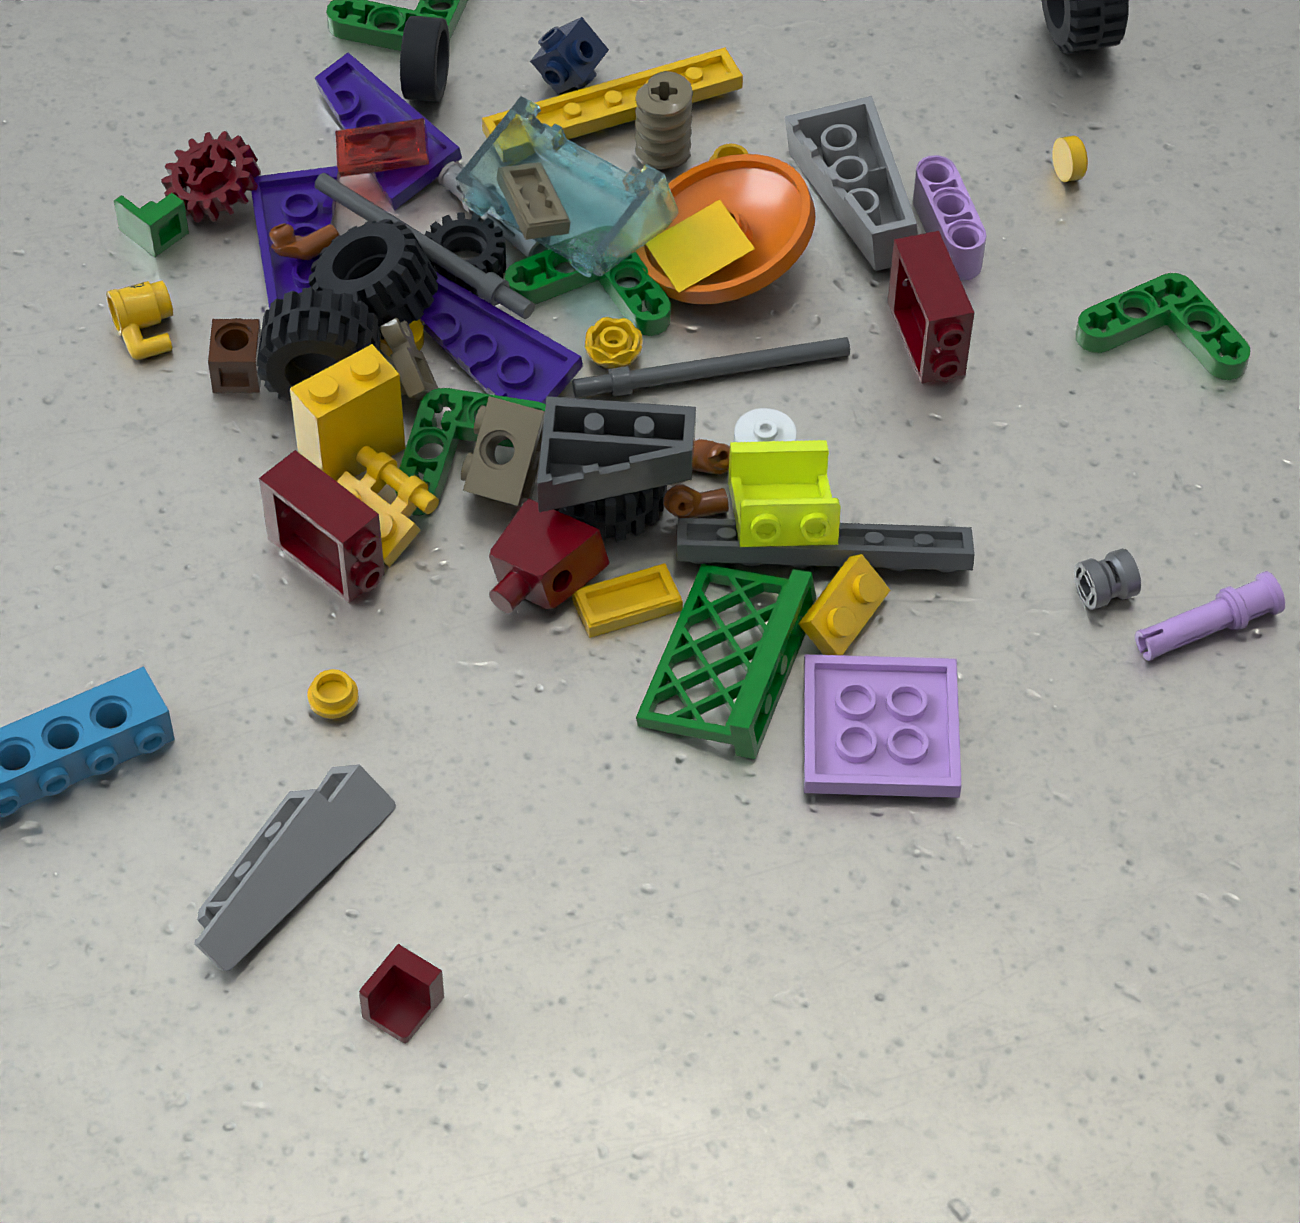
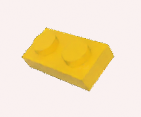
(844, 606)

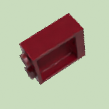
(930, 307)
(322, 526)

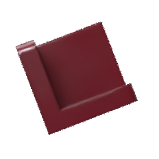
(401, 994)

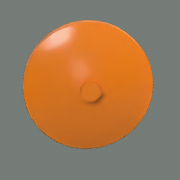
(769, 207)

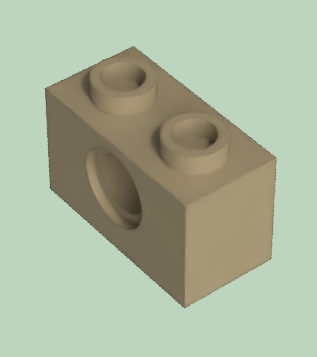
(517, 478)

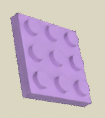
(881, 726)

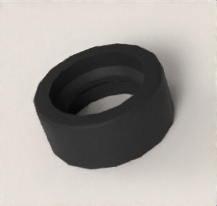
(424, 58)

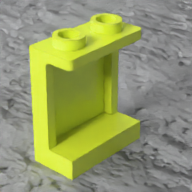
(782, 494)

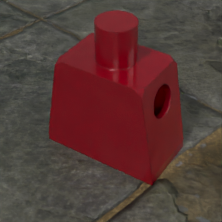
(544, 558)

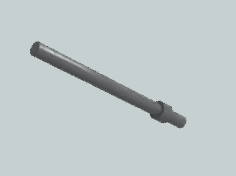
(489, 286)
(622, 380)

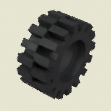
(471, 236)

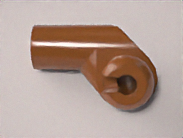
(301, 247)
(711, 457)
(689, 503)

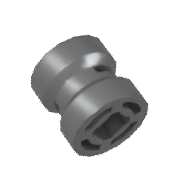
(1107, 578)

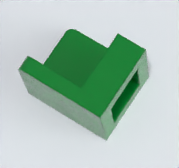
(154, 224)

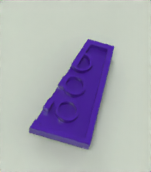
(364, 100)
(293, 201)
(496, 347)

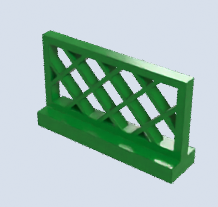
(765, 675)

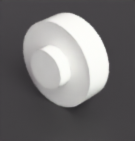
(764, 425)

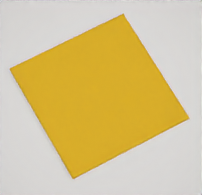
(699, 246)

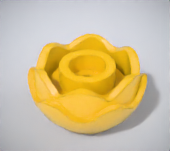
(613, 342)

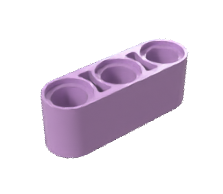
(947, 208)

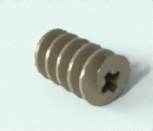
(664, 121)

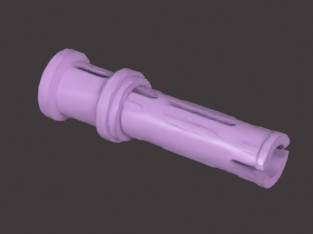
(1230, 609)

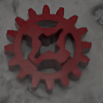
(211, 176)

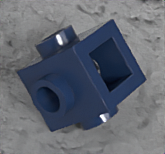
(561, 59)

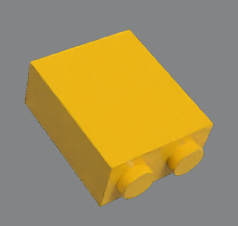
(349, 409)

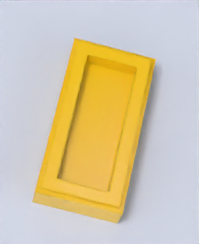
(627, 600)

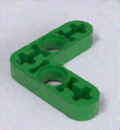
(348, 20)
(546, 283)
(1175, 314)
(455, 425)

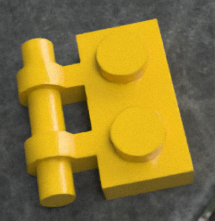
(395, 525)

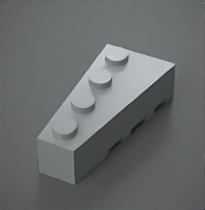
(854, 173)

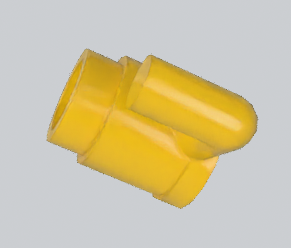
(139, 308)

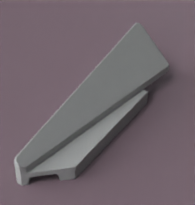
(288, 860)

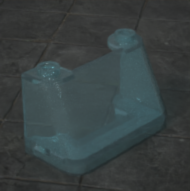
(607, 207)

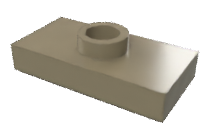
(533, 200)

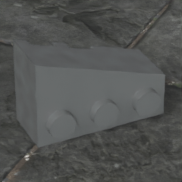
(611, 449)

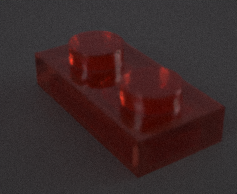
(382, 147)

